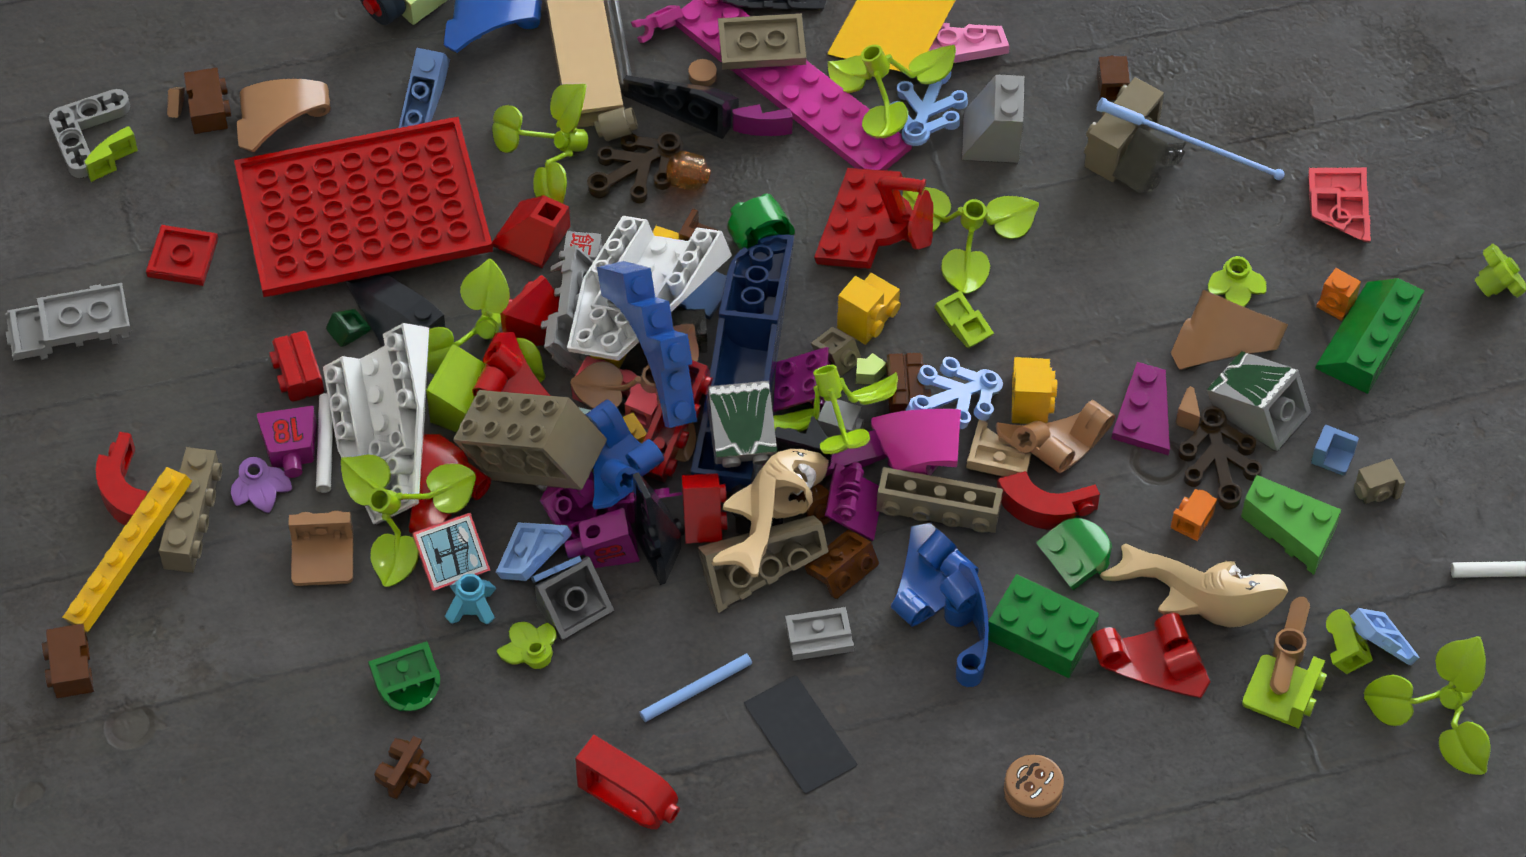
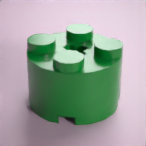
(757, 220)

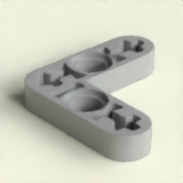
(77, 121)

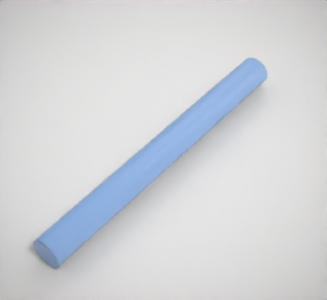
(695, 687)

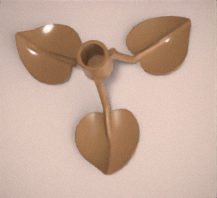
(604, 382)

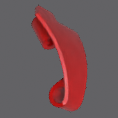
(507, 369)
(438, 452)
(1156, 658)

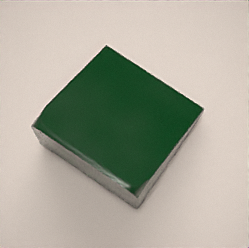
(347, 326)

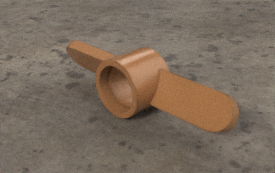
(1292, 635)

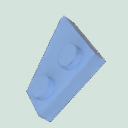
(530, 549)
(1381, 631)

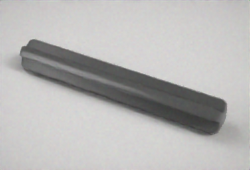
(618, 40)

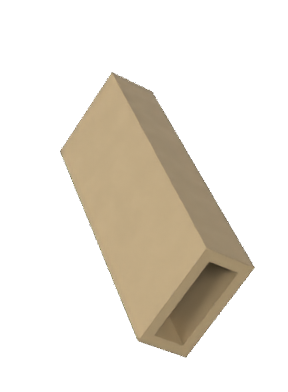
(585, 54)

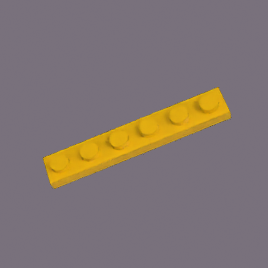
(127, 548)

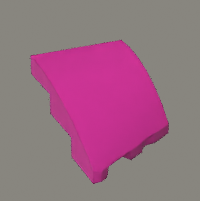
(919, 438)

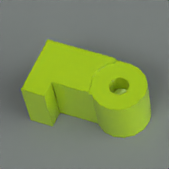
(1351, 647)

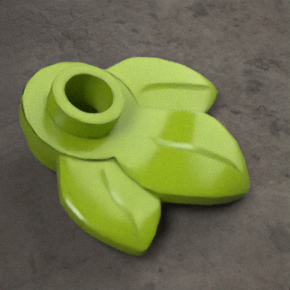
(1234, 285)
(529, 645)

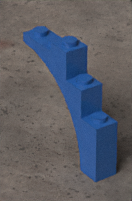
(666, 350)

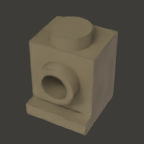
(1379, 482)

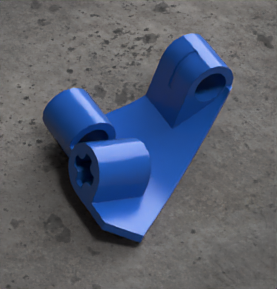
(928, 563)

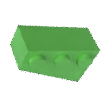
(1291, 519)

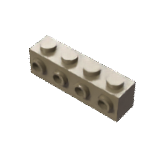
(939, 500)
(190, 517)

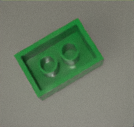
(1042, 626)

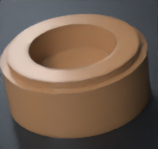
(702, 72)

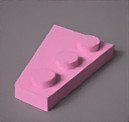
(972, 41)

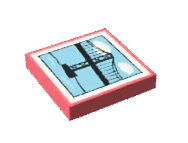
(450, 551)

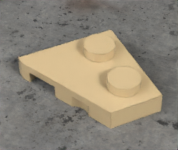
(995, 455)

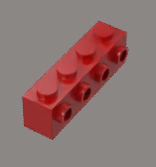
(671, 439)

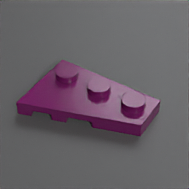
(1145, 411)

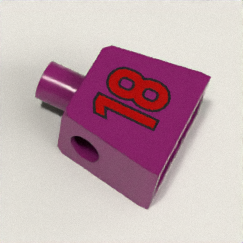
(289, 438)
(606, 540)

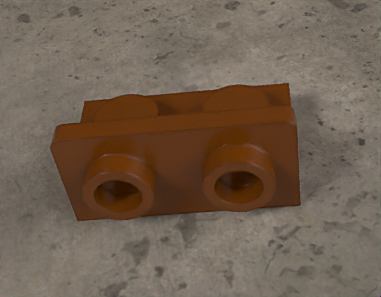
(845, 564)

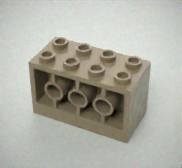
(530, 439)

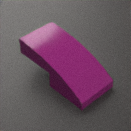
(753, 122)

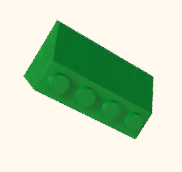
(1371, 332)

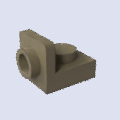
(842, 349)

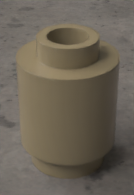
(616, 123)

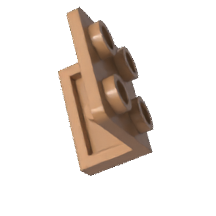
(321, 548)

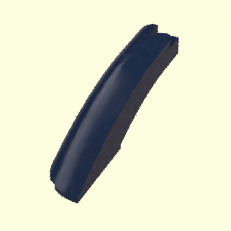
(747, 338)

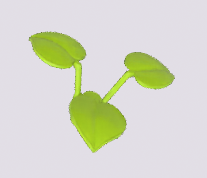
(566, 109)
(890, 118)
(1011, 220)
(485, 290)
(829, 387)
(365, 482)
(1463, 665)

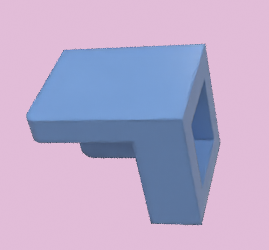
(1334, 450)

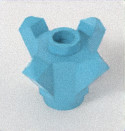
(471, 599)

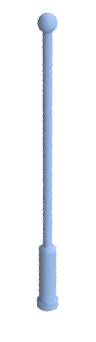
(1138, 119)

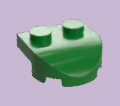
(1077, 550)
(406, 678)

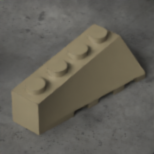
(787, 549)

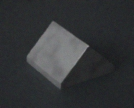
(573, 598)

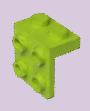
(1293, 704)

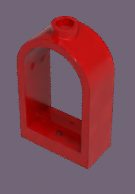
(625, 784)

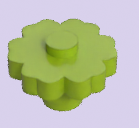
(1500, 274)

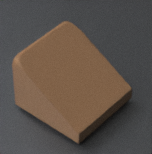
(1188, 411)

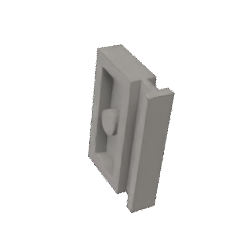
(819, 633)

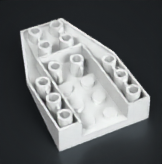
(676, 271)
(381, 407)

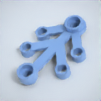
(918, 131)
(983, 382)

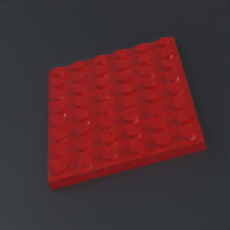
(362, 206)

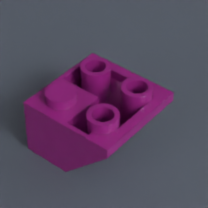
(571, 506)

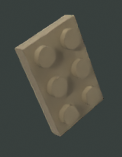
(762, 41)

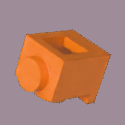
(1339, 294)
(1194, 514)

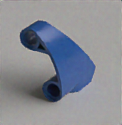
(479, 17)
(619, 457)
(967, 597)

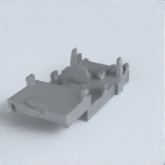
(67, 320)
(560, 323)

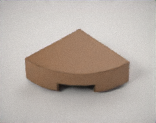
(175, 101)

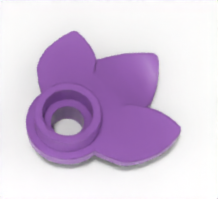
(259, 488)

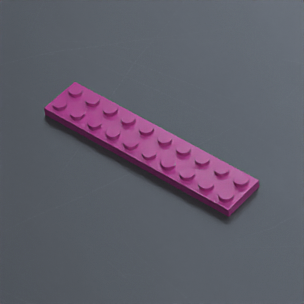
(810, 94)

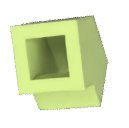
(870, 369)

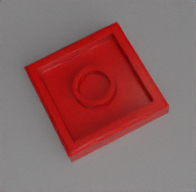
(182, 255)

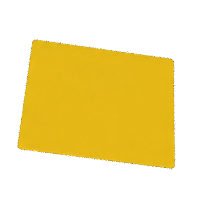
(897, 26)

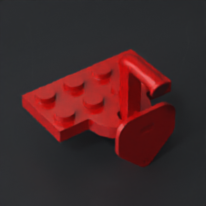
(873, 215)

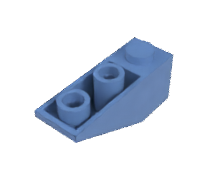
(424, 87)

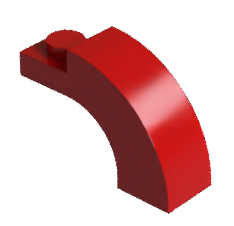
(117, 495)
(1043, 508)

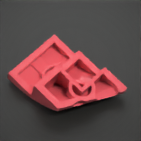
(1341, 199)

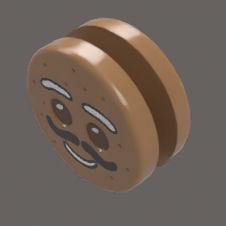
(1033, 786)

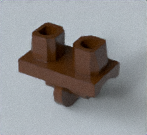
(409, 769)

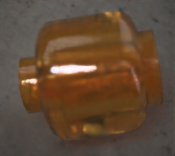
(688, 171)

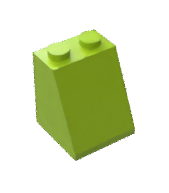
(451, 388)

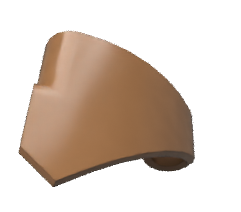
(275, 103)
(1224, 330)
(1061, 441)

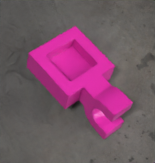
(662, 18)

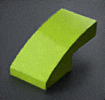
(103, 157)
(962, 320)

